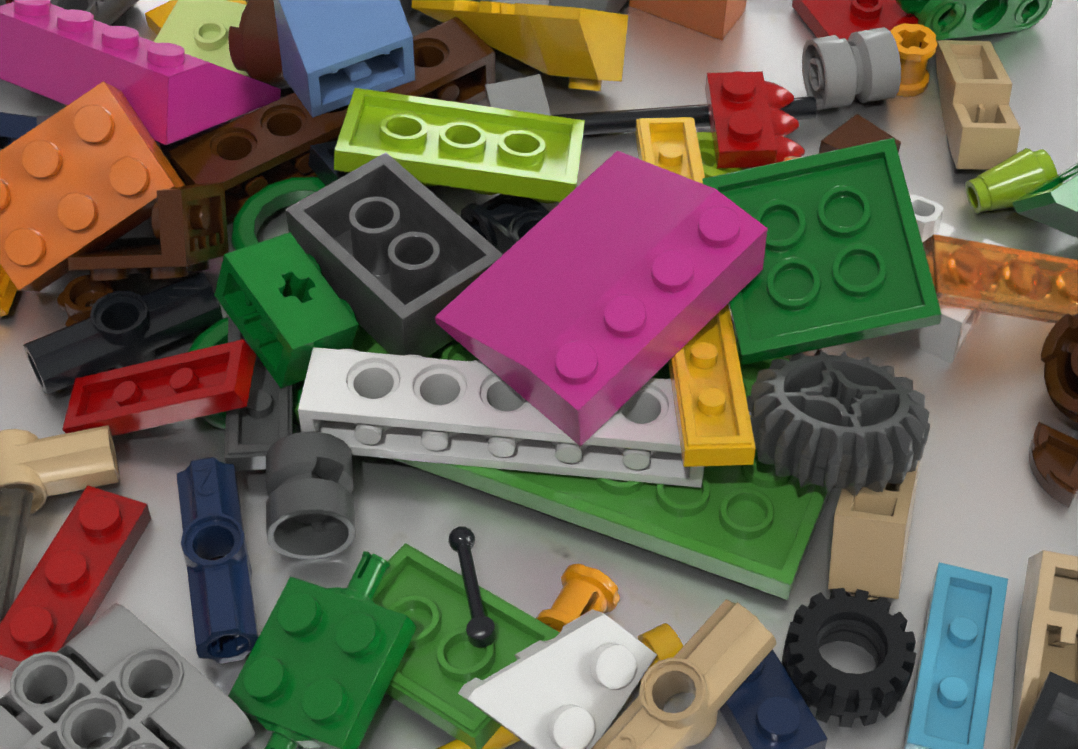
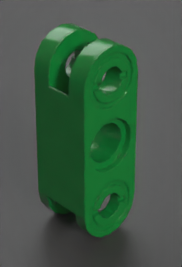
(976, 17)

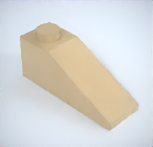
(872, 538)
(1045, 631)

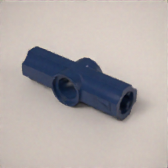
(221, 587)

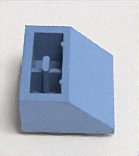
(342, 47)

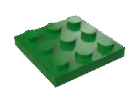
(837, 252)

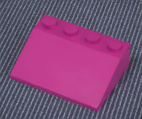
(70, 53)
(606, 290)

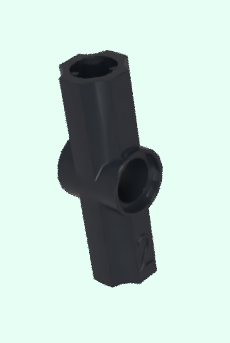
(123, 331)

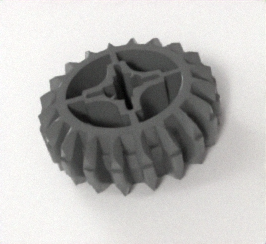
(837, 421)

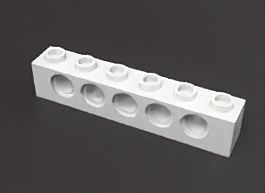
(473, 418)

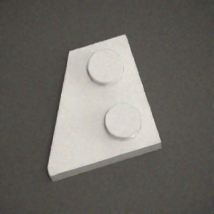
(565, 687)

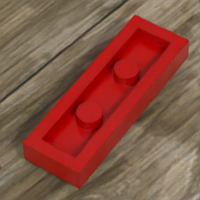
(163, 390)
(72, 575)

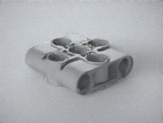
(103, 689)

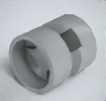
(857, 68)

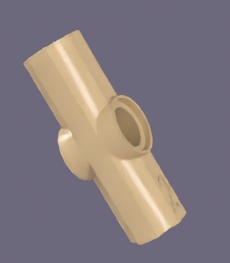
(57, 462)
(709, 667)

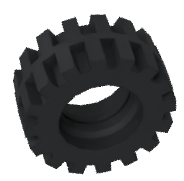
(855, 622)

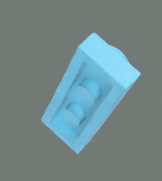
(957, 660)

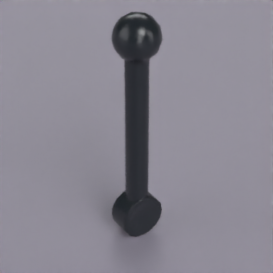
(480, 629)

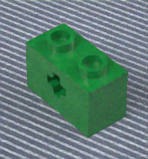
(283, 306)

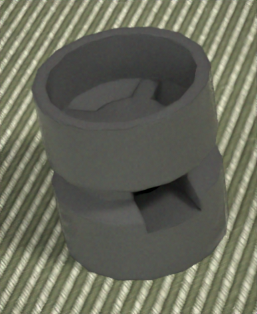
(309, 496)

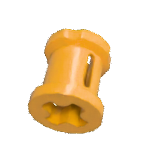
(912, 58)
(582, 591)

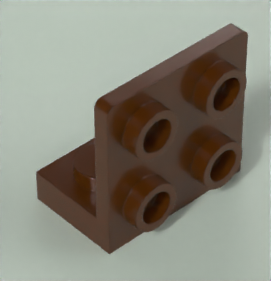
(191, 232)

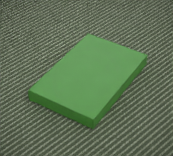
(439, 653)

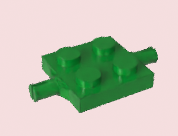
(323, 662)

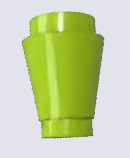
(1009, 180)

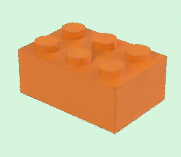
(76, 186)

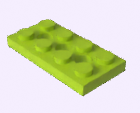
(463, 144)

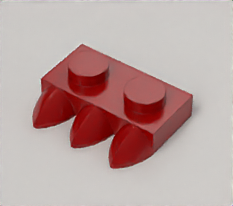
(748, 120)

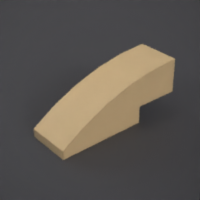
(975, 104)

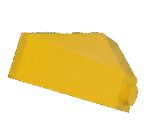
(552, 39)

